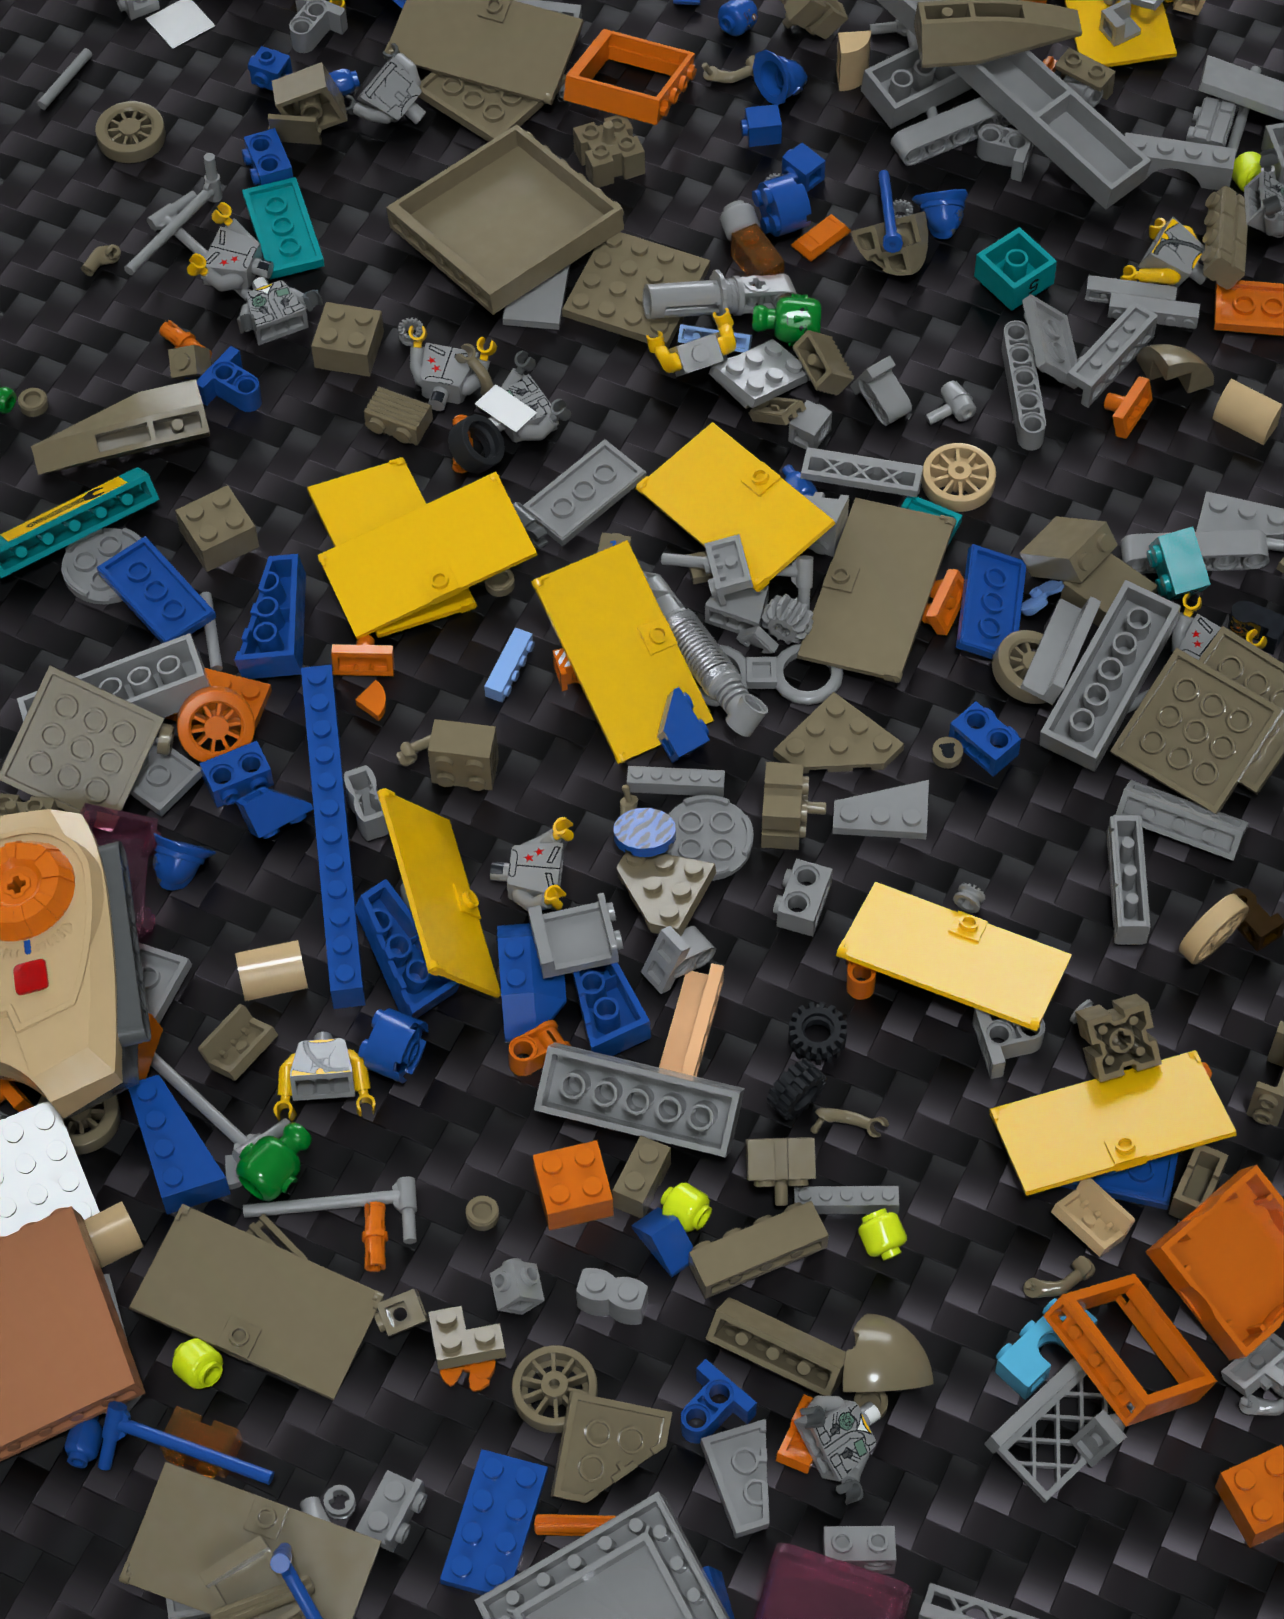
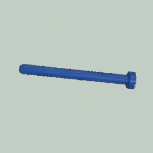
(892, 240)

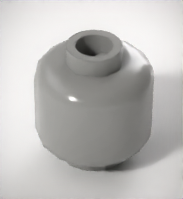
(737, 216)

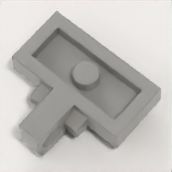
(1259, 1369)

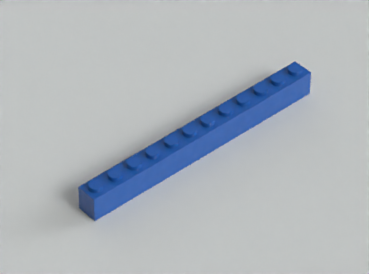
(333, 838)

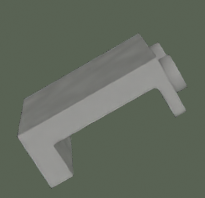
(575, 937)

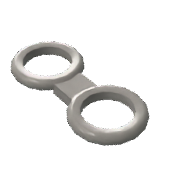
(768, 674)

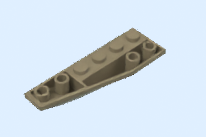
(988, 29)
(131, 426)

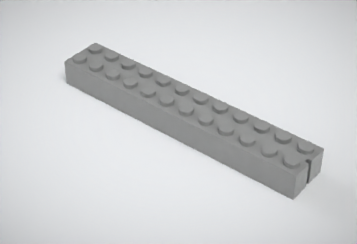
(1051, 118)

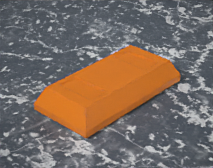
(821, 237)

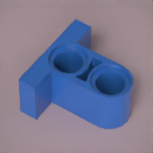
(230, 382)
(713, 1413)

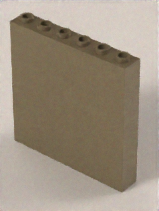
(505, 218)

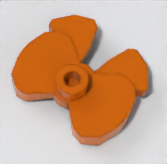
(479, 1374)

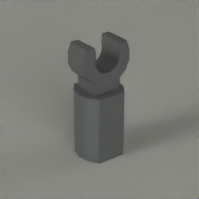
(535, 532)

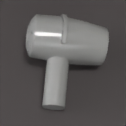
(957, 403)

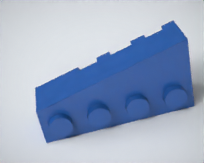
(276, 627)
(398, 951)
(610, 1010)
(176, 1152)

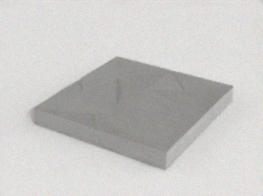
(621, 1570)

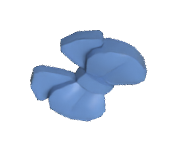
(1039, 595)

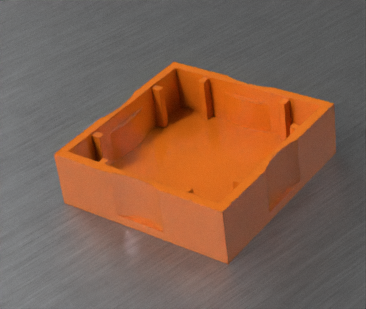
(1230, 1262)

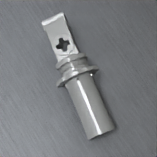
(715, 295)

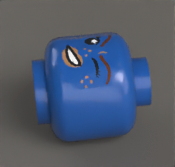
(737, 16)

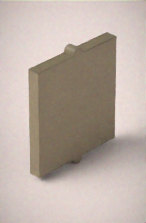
(296, 128)

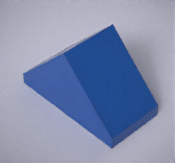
(665, 1240)

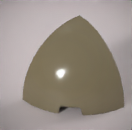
(911, 255)
(1174, 362)
(885, 1358)

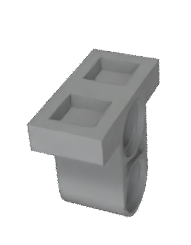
(314, 21)
(1005, 147)
(883, 391)
(676, 956)
(1015, 1040)

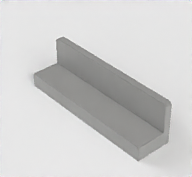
(1059, 649)

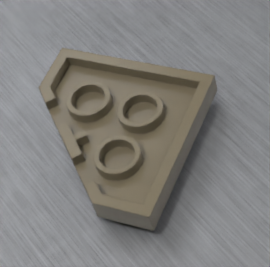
(838, 740)
(665, 887)
(604, 1443)

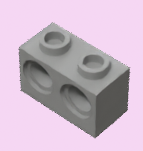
(808, 898)
(862, 1546)

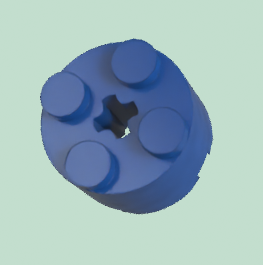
(782, 205)
(393, 1044)

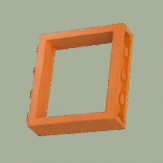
(635, 52)
(1105, 1365)

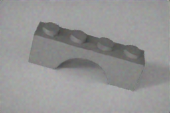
(1206, 162)

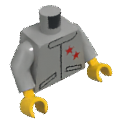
(232, 258)
(441, 374)
(1196, 633)
(536, 869)

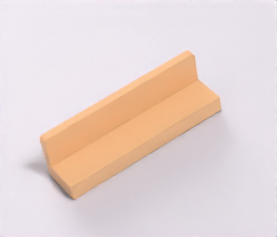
(692, 1021)

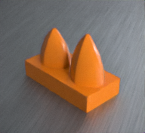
(946, 602)

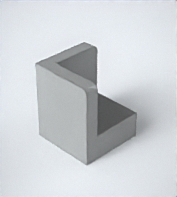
(1118, 24)

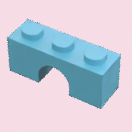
(1022, 1363)

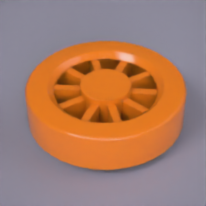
(214, 722)

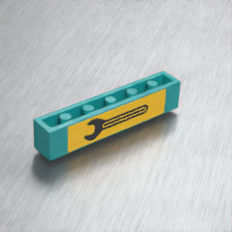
(75, 519)

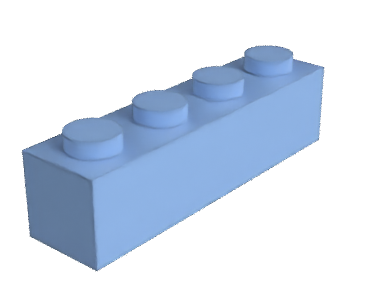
(689, 333)
(508, 665)

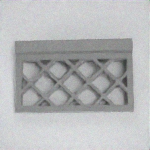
(1035, 1410)

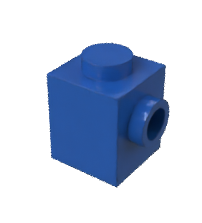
(762, 125)
(805, 164)

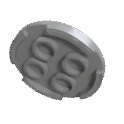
(84, 557)
(712, 832)

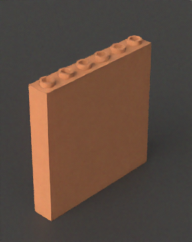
(57, 1334)

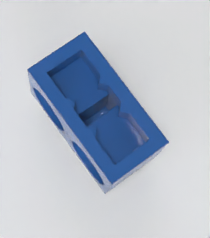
(266, 157)
(980, 742)
(234, 768)

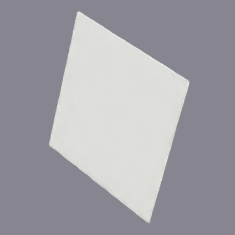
(180, 22)

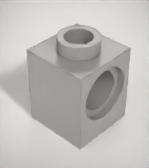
(810, 426)

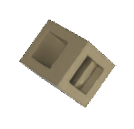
(411, 1303)

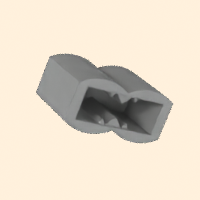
(364, 802)
(605, 1295)

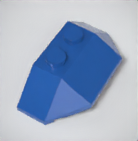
(524, 992)

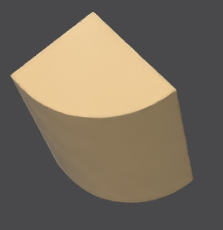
(852, 58)
(1247, 412)
(271, 970)
(112, 1234)

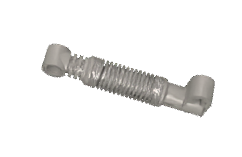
(708, 662)

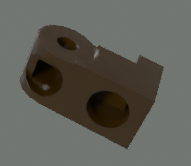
(1258, 926)

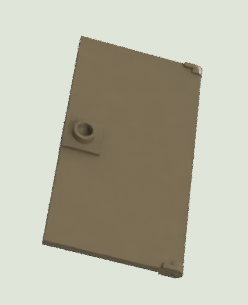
(489, 43)
(877, 589)
(257, 1302)
(202, 1520)

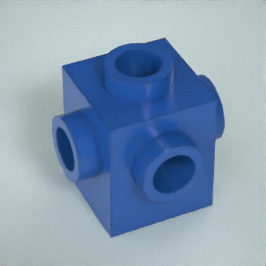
(268, 66)

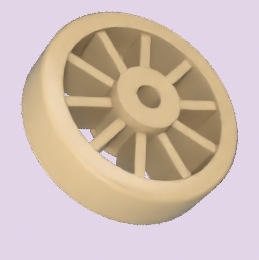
(960, 469)
(1213, 928)

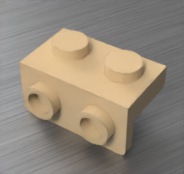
(1094, 1216)

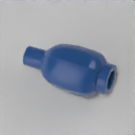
(345, 80)
(793, 477)
(83, 1442)

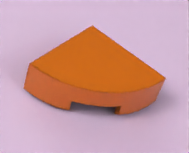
(373, 700)

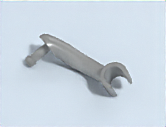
(1259, 1406)

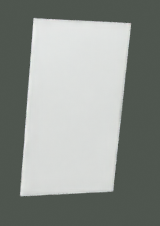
(505, 408)

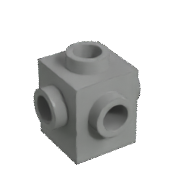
(517, 1286)

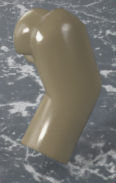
(101, 256)

